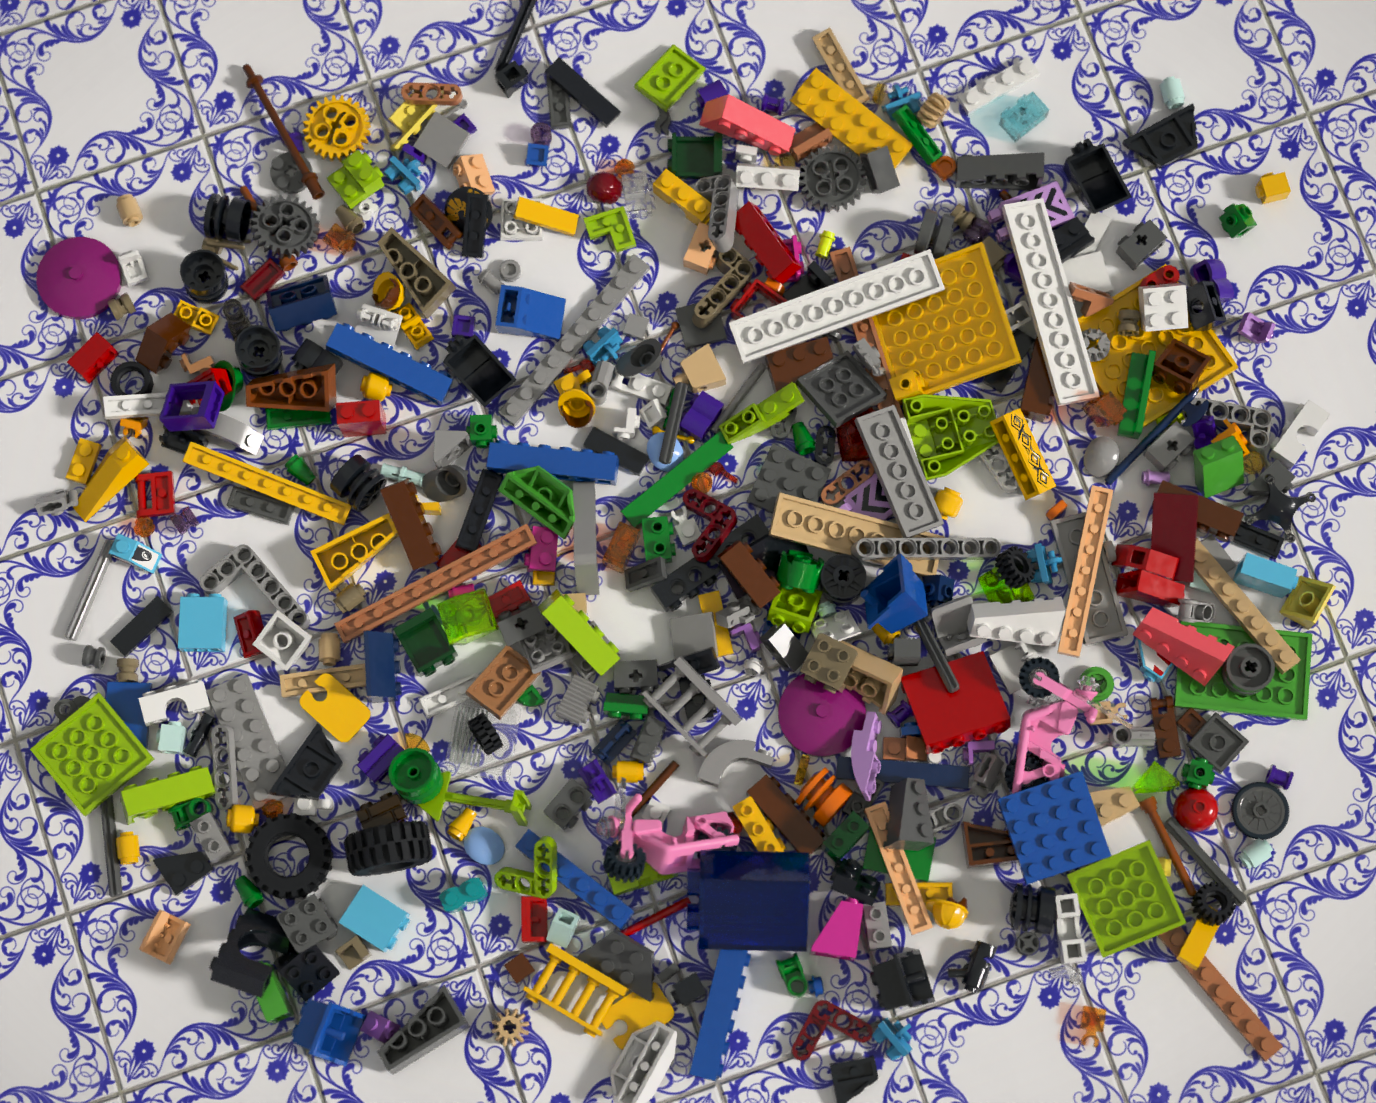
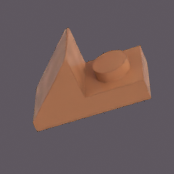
(1092, 299)
(904, 749)

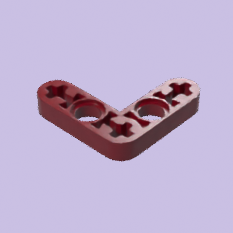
(716, 522)
(822, 1022)

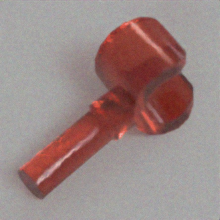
(584, 365)
(718, 468)

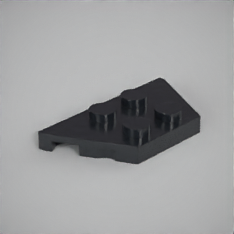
(1166, 139)
(309, 769)

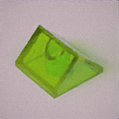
(998, 591)
(1155, 780)

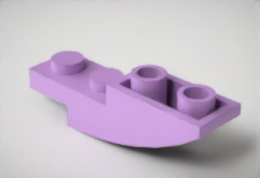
(863, 755)

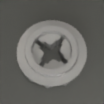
(1103, 344)

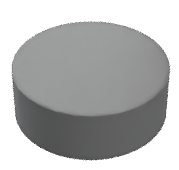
(510, 270)
(1109, 551)

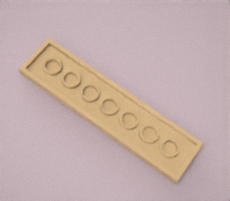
(838, 529)

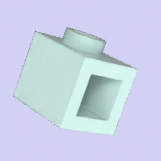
(172, 738)
(562, 932)

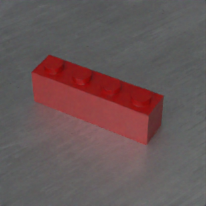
(766, 243)

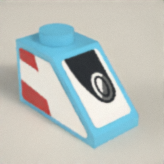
(135, 553)
(1151, 663)

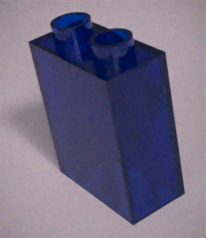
(750, 900)

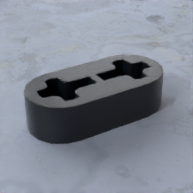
(830, 446)

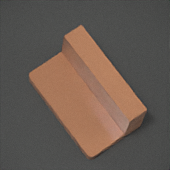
(809, 141)

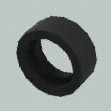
(127, 367)

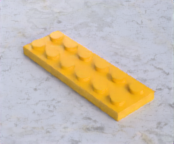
(847, 117)

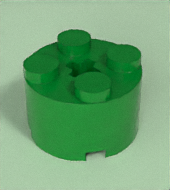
(799, 571)

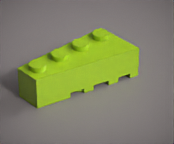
(578, 632)
(165, 793)

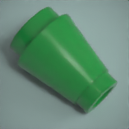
(802, 439)
(299, 469)
(249, 893)

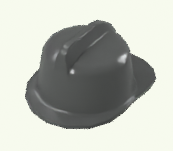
(641, 359)
(445, 483)

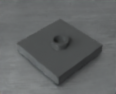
(695, 336)
(1217, 742)

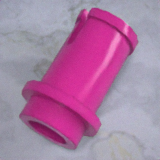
(458, 590)

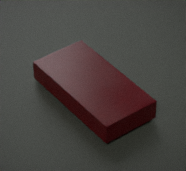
(262, 280)

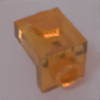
(340, 239)

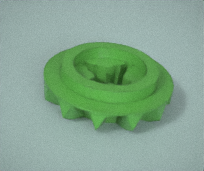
(1107, 685)

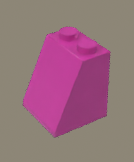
(841, 933)

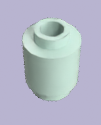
(1172, 92)
(1255, 853)

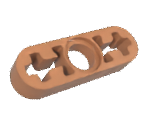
(438, 100)
(848, 474)

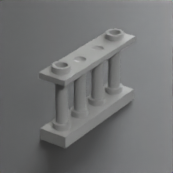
(697, 685)

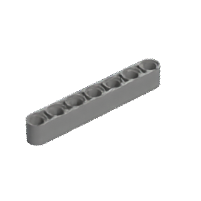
(936, 545)

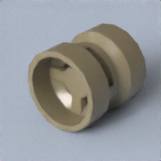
(962, 217)
(121, 306)
(1128, 322)
(128, 668)

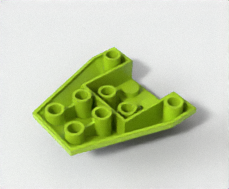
(948, 431)

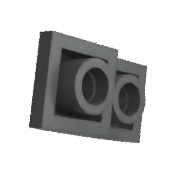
(858, 803)

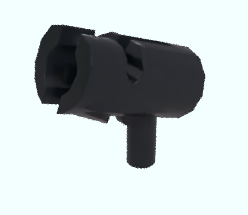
(977, 969)

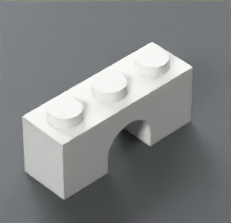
(767, 177)
(1309, 419)
(155, 704)
(1068, 930)

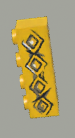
(1022, 454)

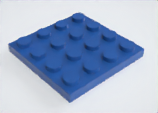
(1053, 827)

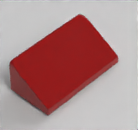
(249, 627)

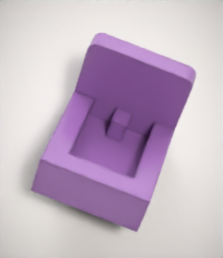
(1255, 328)
(751, 637)
(977, 746)
(379, 1027)

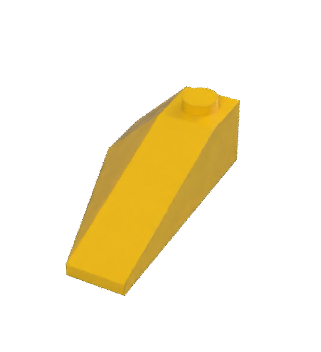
(114, 472)

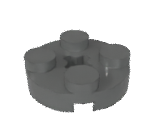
(283, 181)

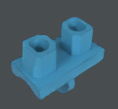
(911, 100)
(409, 181)
(605, 347)
(1039, 555)
(895, 1035)

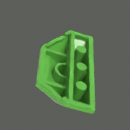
(541, 497)

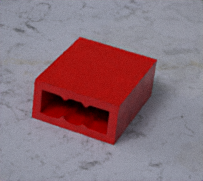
(361, 418)

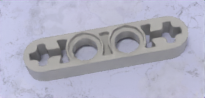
(220, 767)

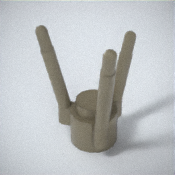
(217, 245)

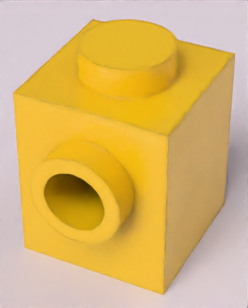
(1272, 187)
(907, 385)

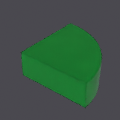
(531, 698)

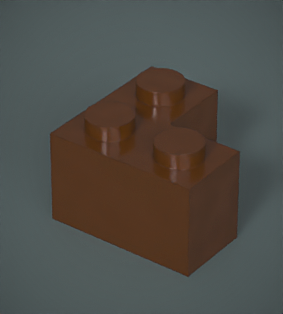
(161, 341)

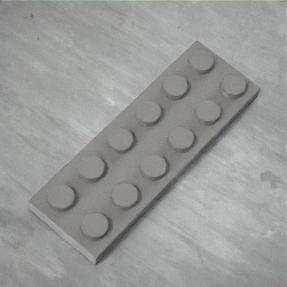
(899, 471)
(1105, 614)
(255, 745)

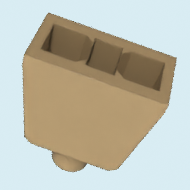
(701, 371)

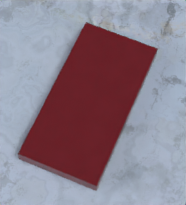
(1176, 530)

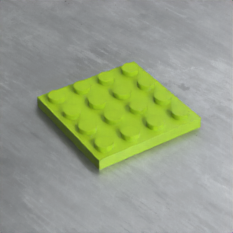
(92, 754)
(1126, 898)

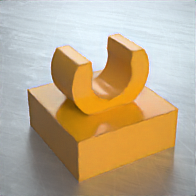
(136, 424)

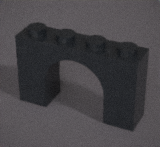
(237, 970)

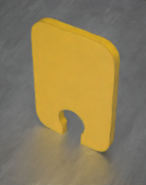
(341, 710)
(638, 1013)

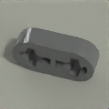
(787, 426)

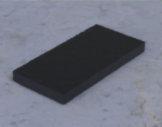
(769, 551)

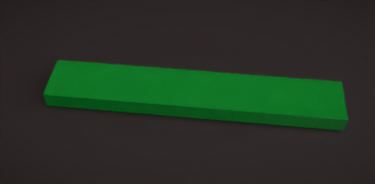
(676, 479)

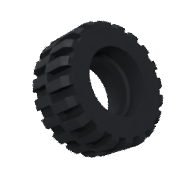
(388, 848)

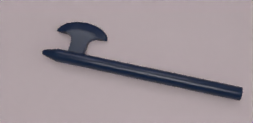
(1193, 413)

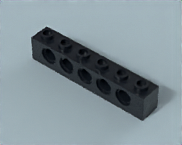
(662, 590)

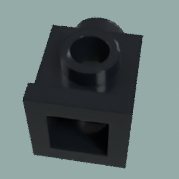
(511, 71)

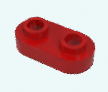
(1159, 277)

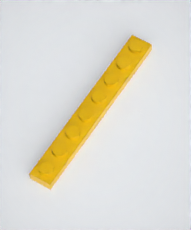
(267, 483)

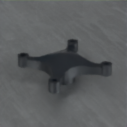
(1279, 508)

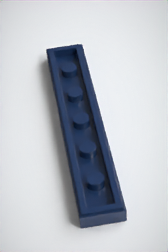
(895, 771)

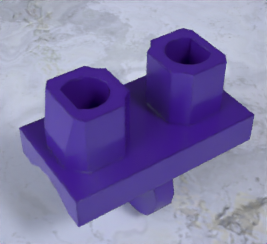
(1204, 431)
(597, 781)

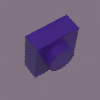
(463, 326)

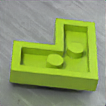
(613, 223)

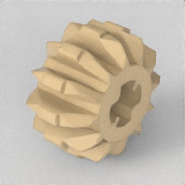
(933, 110)
(505, 1033)

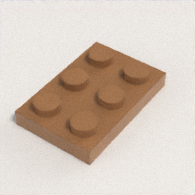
(502, 682)

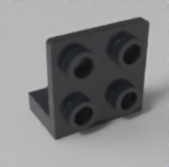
(812, 281)
(306, 970)

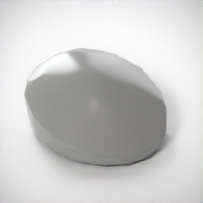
(1101, 456)

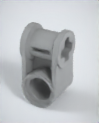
(1195, 611)
(941, 819)

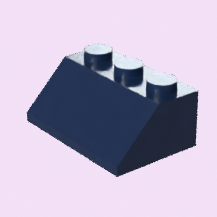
(301, 303)
(382, 666)

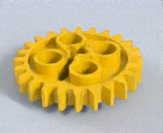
(320, 122)

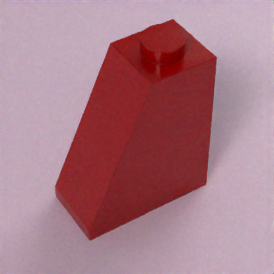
(1149, 588)

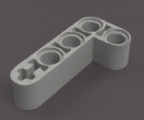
(724, 200)
(1248, 424)

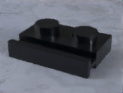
(1072, 239)

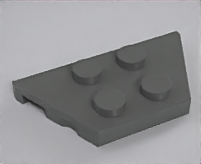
(624, 962)

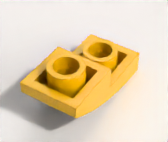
(198, 318)
(414, 327)

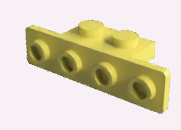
(408, 120)

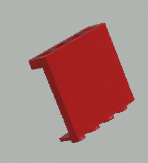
(958, 716)

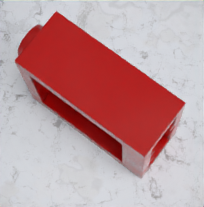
(749, 292)

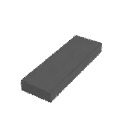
(558, 106)
(260, 505)

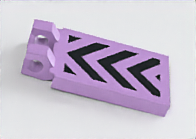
(1055, 202)
(868, 500)

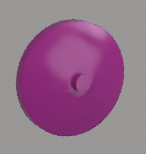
(79, 278)
(819, 720)

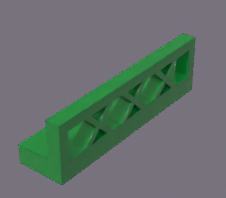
(1136, 394)

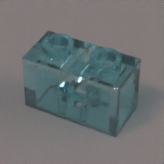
(1019, 126)

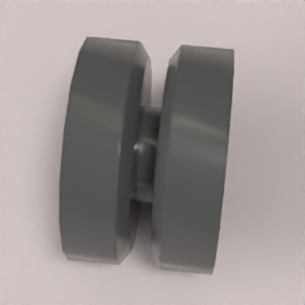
(934, 234)
(1250, 682)

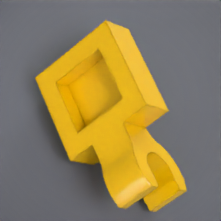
(571, 382)

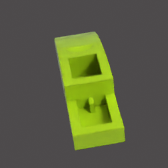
(763, 415)

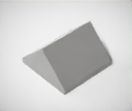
(449, 446)

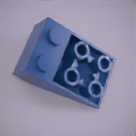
(529, 313)

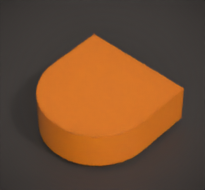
(944, 167)
(776, 286)
(1056, 510)

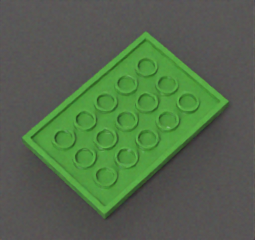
(1282, 698)

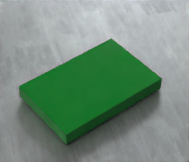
(919, 861)

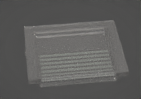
(465, 754)

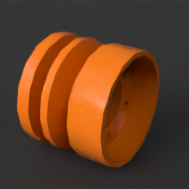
(824, 796)

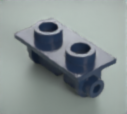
(614, 742)

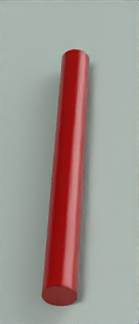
(628, 931)

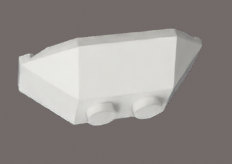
(643, 1063)

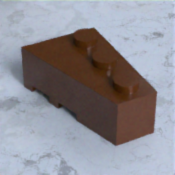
(795, 361)
(749, 573)
(986, 846)

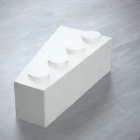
(1018, 621)

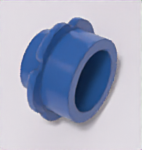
(816, 986)

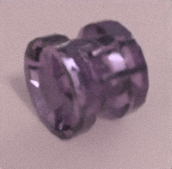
(544, 139)

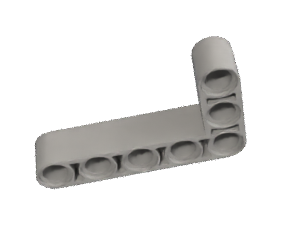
(585, 538)
(261, 581)

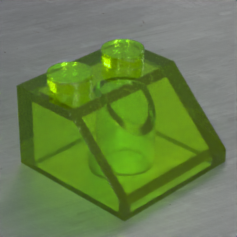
(467, 617)

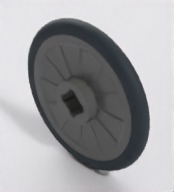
(1271, 801)

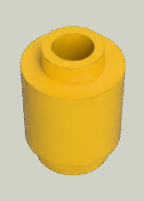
(630, 770)
(128, 848)

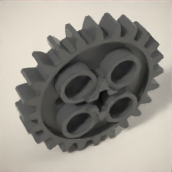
(851, 176)
(285, 226)

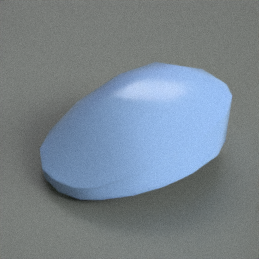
(654, 448)
(484, 845)

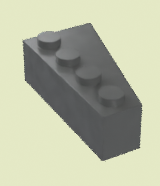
(1000, 172)
(424, 1032)

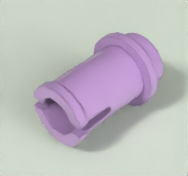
(1154, 477)

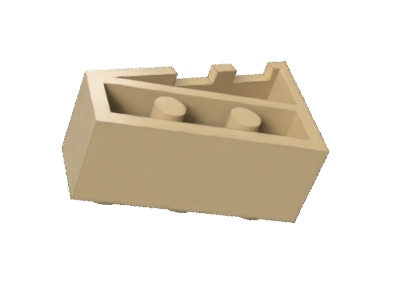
(1113, 803)

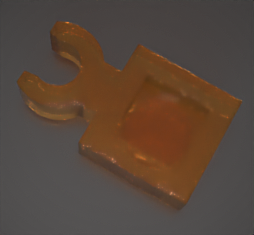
(1092, 1021)

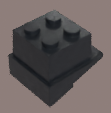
(902, 981)

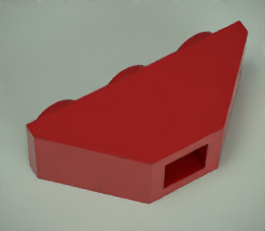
(1141, 558)

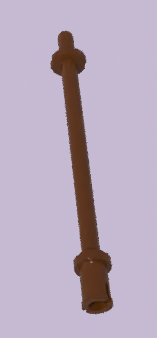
(309, 178)

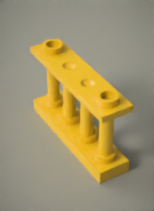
(594, 979)

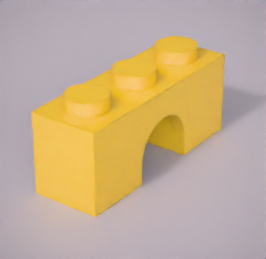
(675, 191)

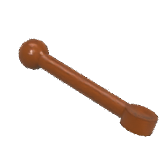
(674, 325)

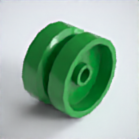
(416, 776)

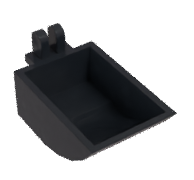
(1095, 177)
(477, 369)

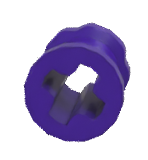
(772, 108)
(900, 714)
(1279, 777)

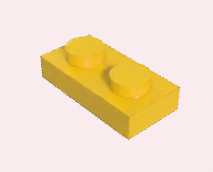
(83, 461)

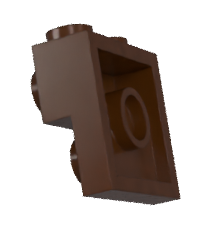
(1180, 367)

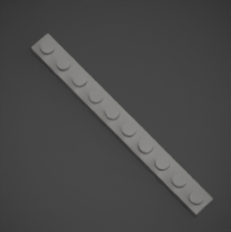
(573, 340)

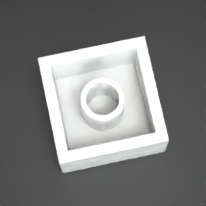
(1163, 307)

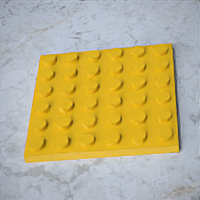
(952, 332)
(1113, 369)

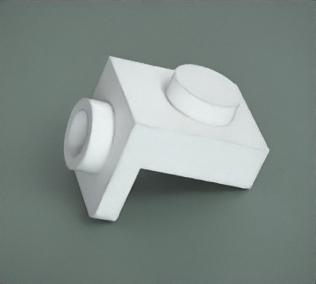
(133, 267)
(632, 423)

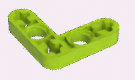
(537, 878)

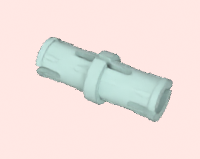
(402, 473)

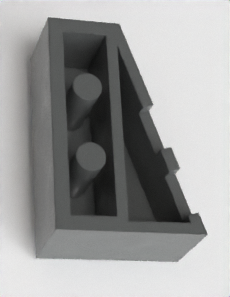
(909, 816)

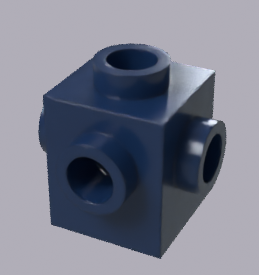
(938, 589)

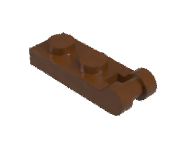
(435, 221)
(1165, 728)

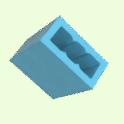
(1265, 575)
(202, 623)
(375, 919)

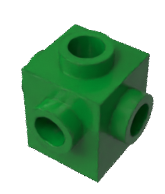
(1237, 220)
(481, 430)
(1192, 779)

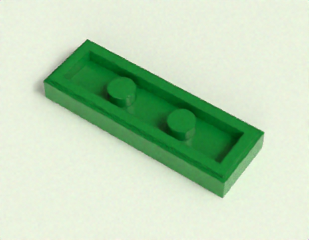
(917, 134)
(289, 418)

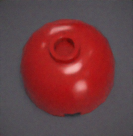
(1195, 809)

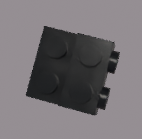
(850, 882)

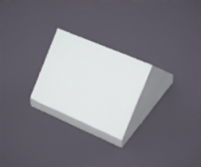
(282, 640)

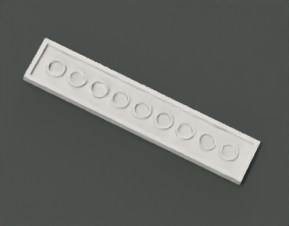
(1050, 302)
(836, 306)

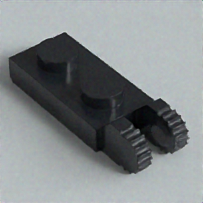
(702, 661)

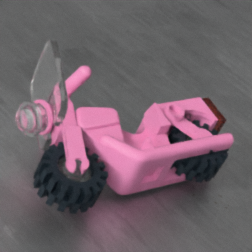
(1045, 723)
(647, 842)

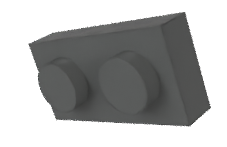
(645, 574)

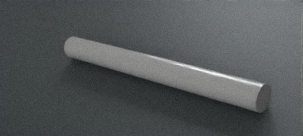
(738, 397)

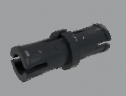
(199, 735)

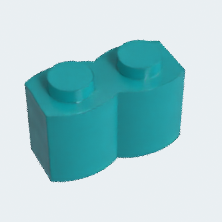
(457, 898)

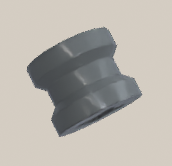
(93, 656)
(1031, 943)

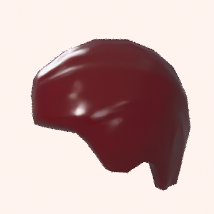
(604, 187)

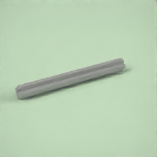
(89, 592)

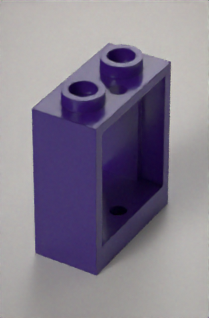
(208, 411)

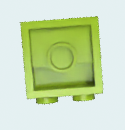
(356, 179)
(794, 608)

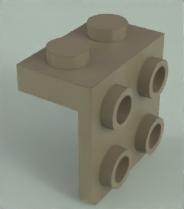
(828, 663)

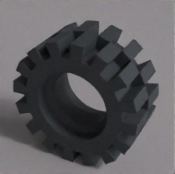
(1015, 567)
(485, 734)
(1219, 894)

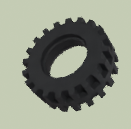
(312, 875)

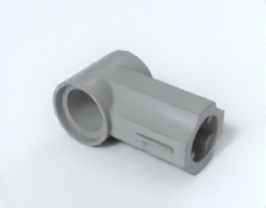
(601, 381)
(1133, 737)

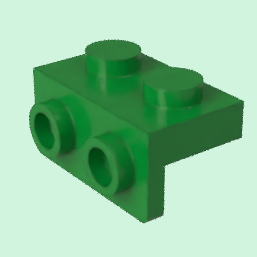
(625, 705)

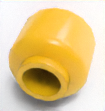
(375, 386)
(948, 502)
(242, 818)

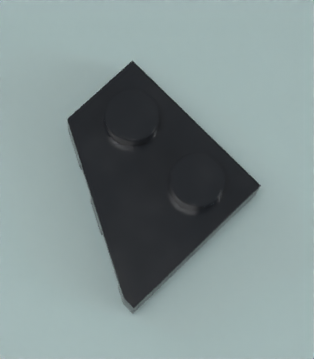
(183, 870)
(852, 1077)

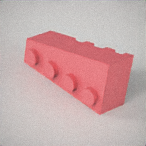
(747, 124)
(1183, 645)

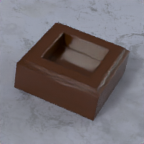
(1190, 722)
(519, 968)

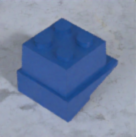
(895, 597)
(328, 1030)

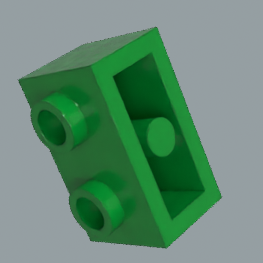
(657, 538)

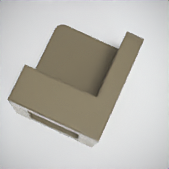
(353, 952)

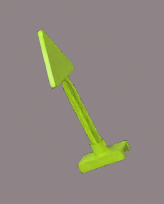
(515, 806)

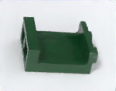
(695, 156)
(425, 643)
(845, 837)

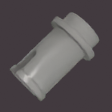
(490, 281)

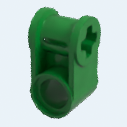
(186, 812)
(792, 974)

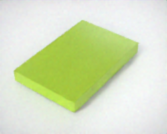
(669, 78)

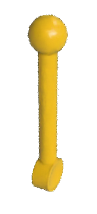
(690, 439)

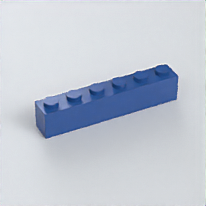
(381, 359)
(561, 462)
(581, 884)
(718, 1014)

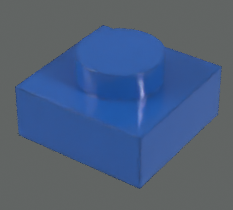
(537, 154)
(910, 729)

